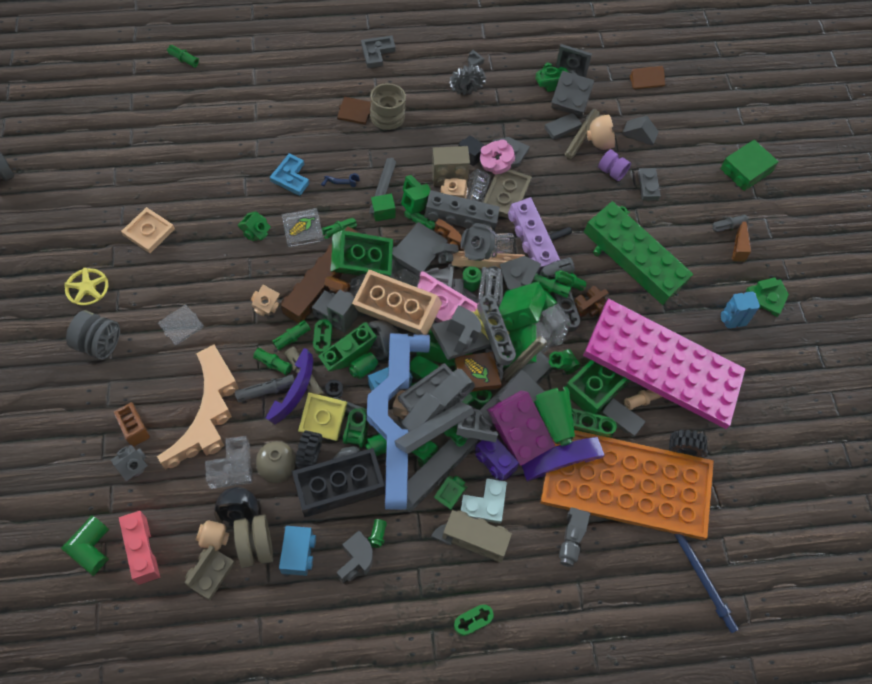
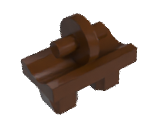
(594, 305)

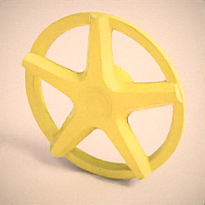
(86, 287)

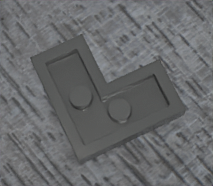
(373, 49)

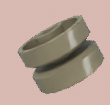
(252, 541)

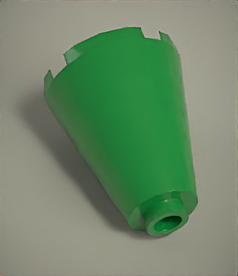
(556, 414)

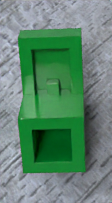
(415, 195)

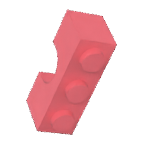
(138, 550)

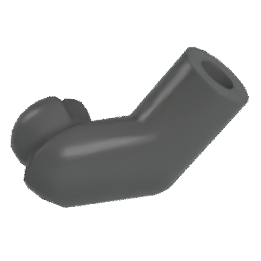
(346, 451)

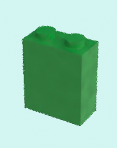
(749, 165)
(522, 306)

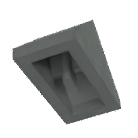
(641, 130)

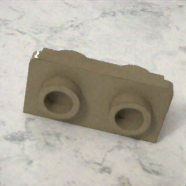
(209, 572)

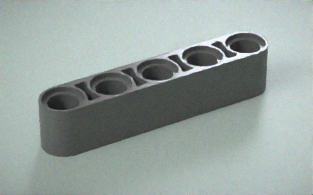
(452, 390)

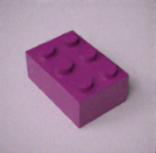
(521, 427)

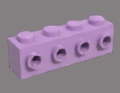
(532, 232)

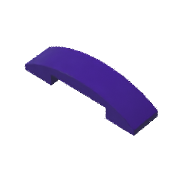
(281, 410)
(562, 456)

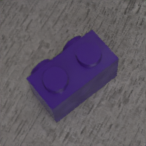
(497, 459)

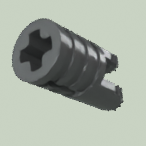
(563, 264)

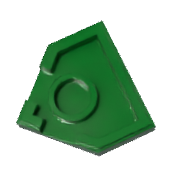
(549, 76)
(770, 295)

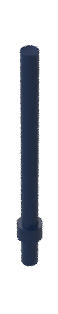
(722, 610)

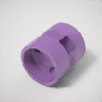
(611, 163)

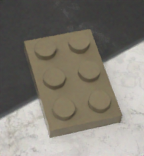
(506, 190)

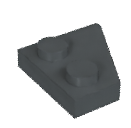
(476, 427)

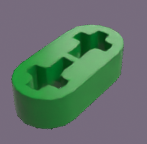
(318, 336)
(471, 615)

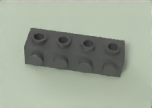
(460, 211)

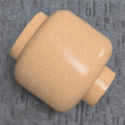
(212, 534)

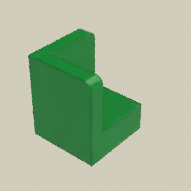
(383, 207)

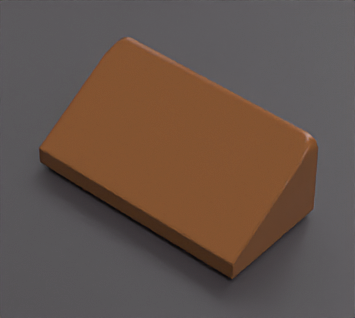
(647, 77)

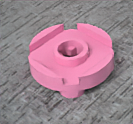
(497, 148)

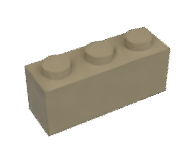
(477, 535)

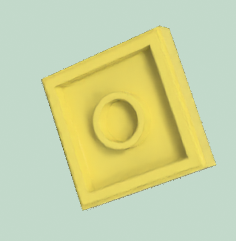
(323, 416)

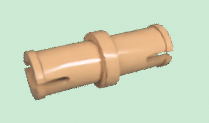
(642, 398)

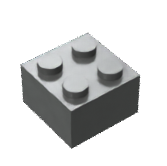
(572, 93)

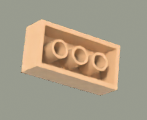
(397, 303)

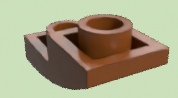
(448, 232)
(335, 284)

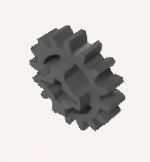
(467, 79)

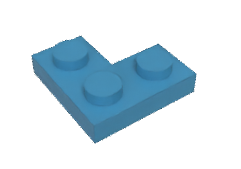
(287, 176)

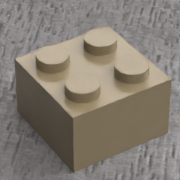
(450, 163)

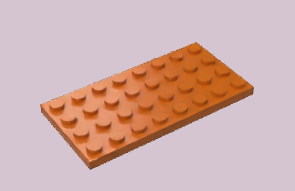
(636, 487)

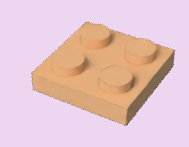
(148, 230)

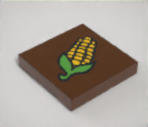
(480, 369)

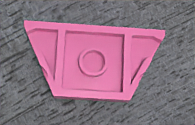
(448, 296)

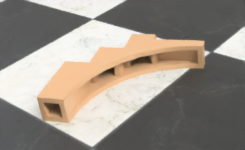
(212, 412)

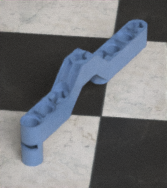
(377, 414)

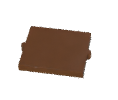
(354, 110)

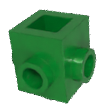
(254, 226)

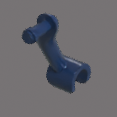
(352, 178)

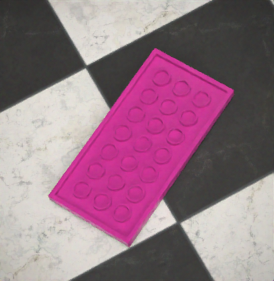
(666, 363)

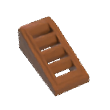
(742, 244)
(137, 434)

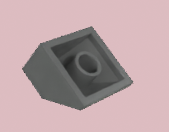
(573, 59)

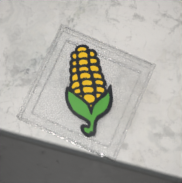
(302, 227)

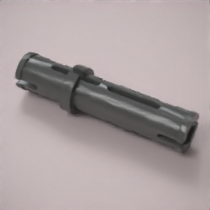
(261, 389)

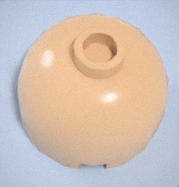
(601, 133)

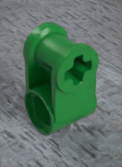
(356, 429)

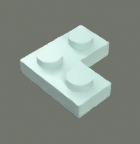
(491, 506)

